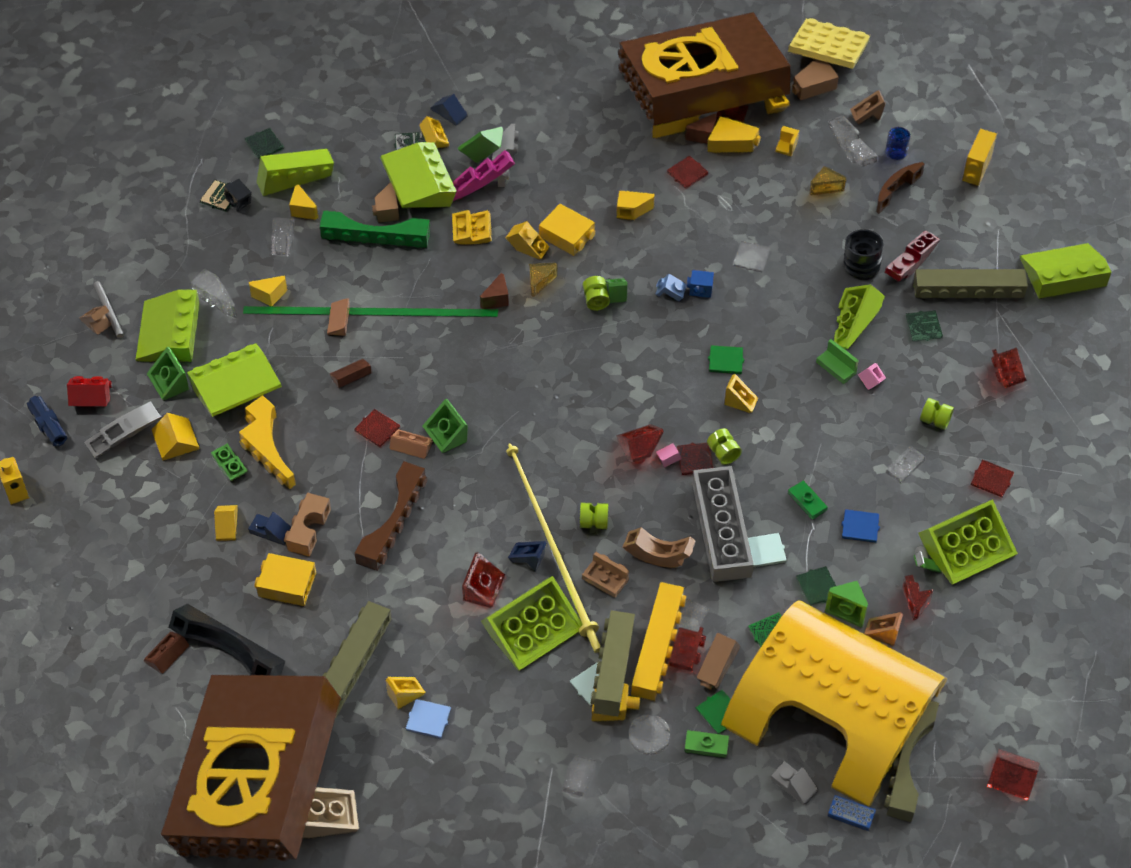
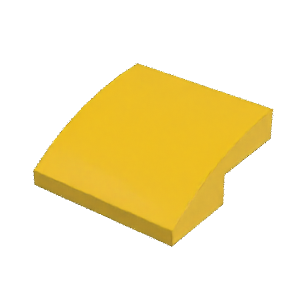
(471, 228)

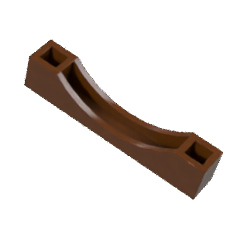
(374, 547)

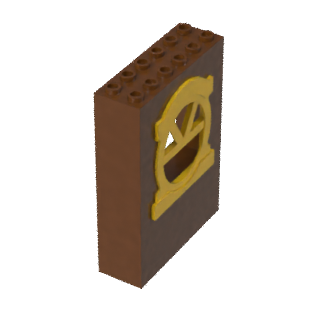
(744, 70)
(273, 713)

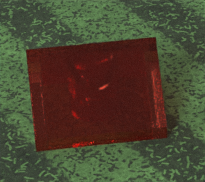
(482, 582)
(1013, 774)

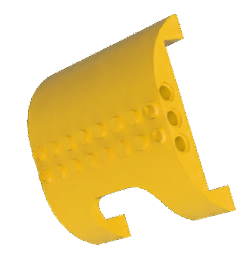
(842, 680)

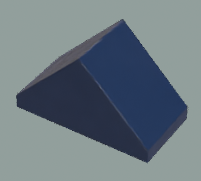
(450, 109)

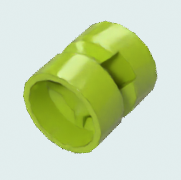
(596, 293)
(936, 413)
(724, 446)
(594, 515)

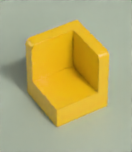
(787, 141)

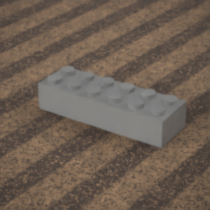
(722, 524)

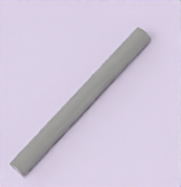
(105, 302)

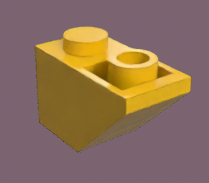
(634, 204)
(527, 240)

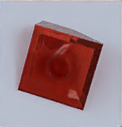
(640, 442)

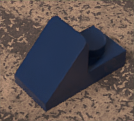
(270, 528)
(528, 552)

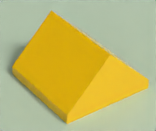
(174, 436)

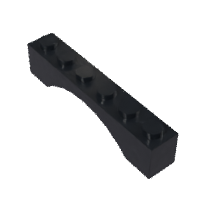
(197, 625)

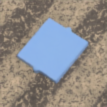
(428, 718)

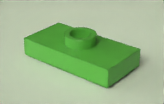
(706, 743)

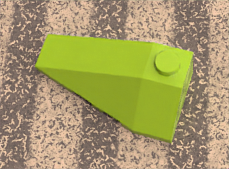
(857, 309)

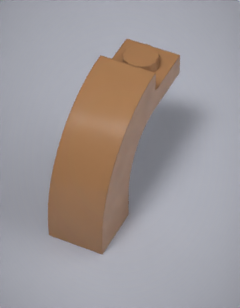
(656, 551)

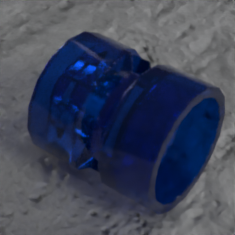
(897, 143)

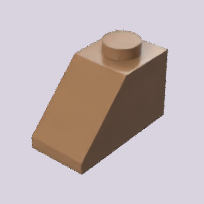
(386, 205)

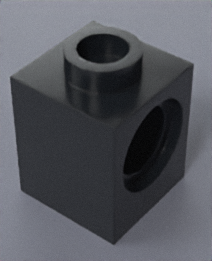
(237, 194)

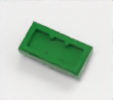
(807, 500)

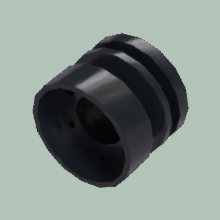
(863, 253)

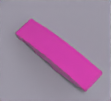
(487, 171)

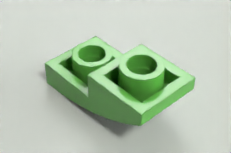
(228, 462)

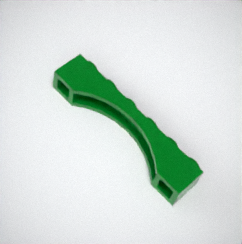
(408, 233)

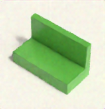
(838, 362)

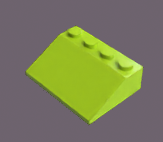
(419, 176)
(1066, 270)
(171, 323)
(233, 379)
(968, 542)
(533, 623)

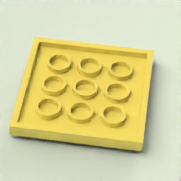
(829, 43)

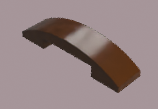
(907, 174)

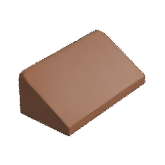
(338, 317)
(410, 443)

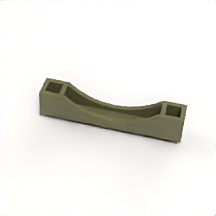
(904, 796)

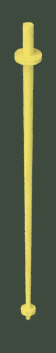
(588, 628)

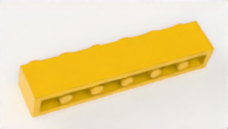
(657, 641)

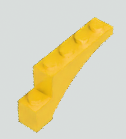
(259, 440)

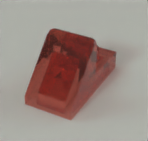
(916, 599)

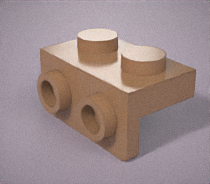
(606, 575)

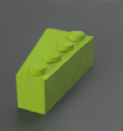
(292, 169)

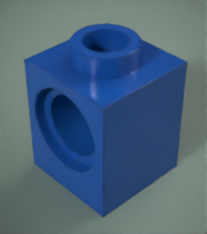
(700, 283)

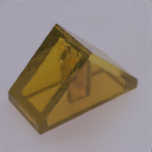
(827, 182)
(541, 275)

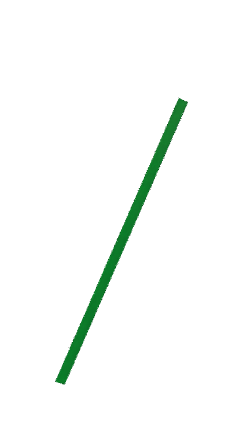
(372, 311)

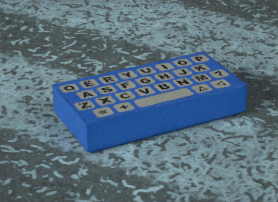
(851, 813)

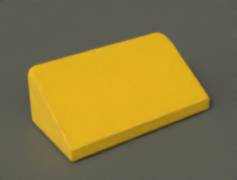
(434, 132)

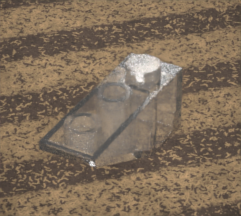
(213, 292)

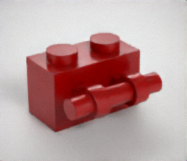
(88, 391)

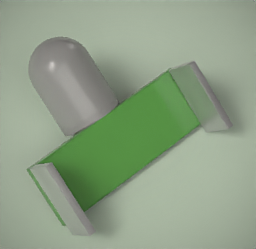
(923, 561)

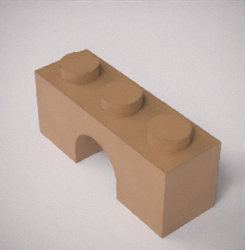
(311, 510)

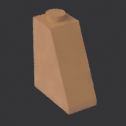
(815, 80)
(718, 661)

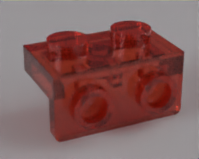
(1009, 367)
(686, 649)

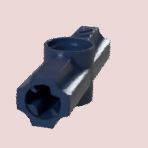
(47, 421)

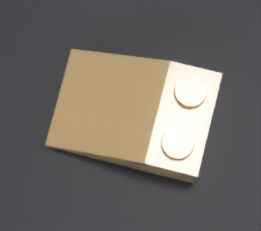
(331, 813)

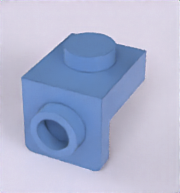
(671, 286)

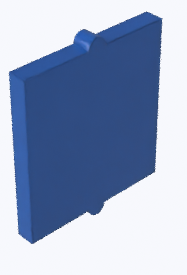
(860, 526)

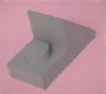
(794, 782)

